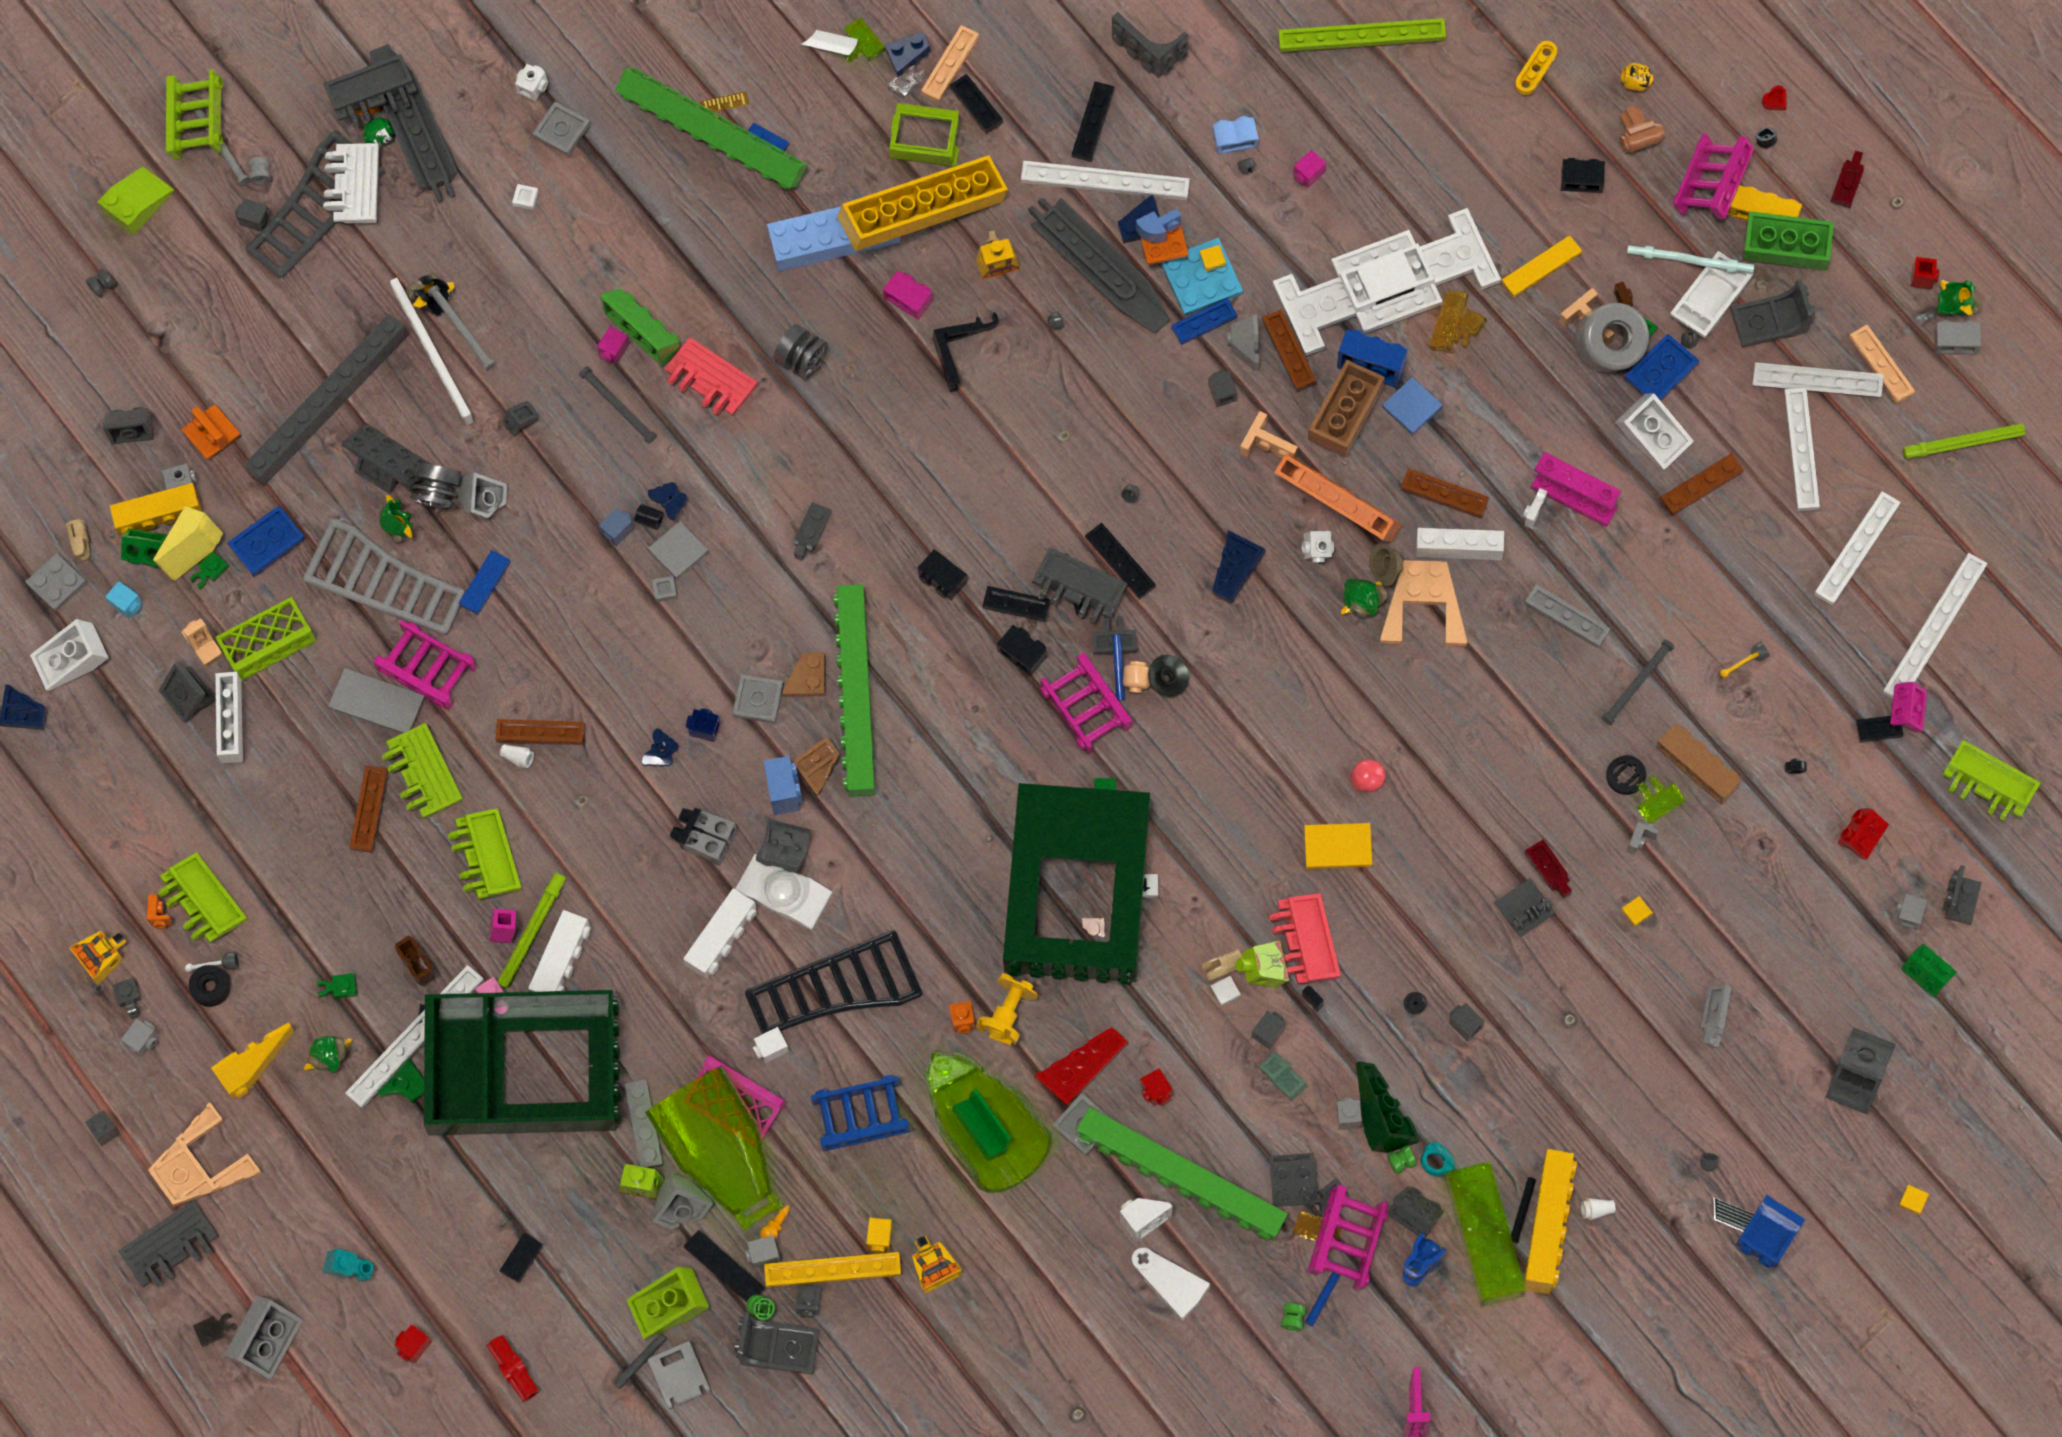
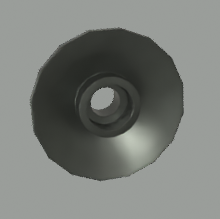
(1176, 672)

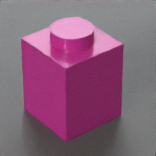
(1309, 169)
(613, 345)
(502, 925)

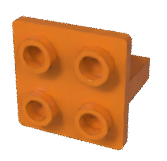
(1171, 249)
(210, 431)

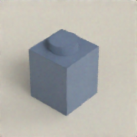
(616, 526)

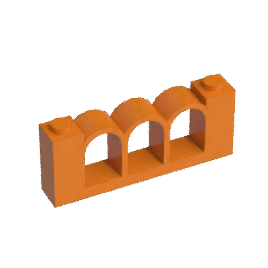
(1338, 498)

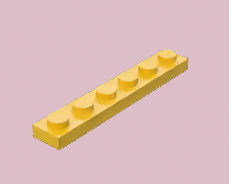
(832, 1269)

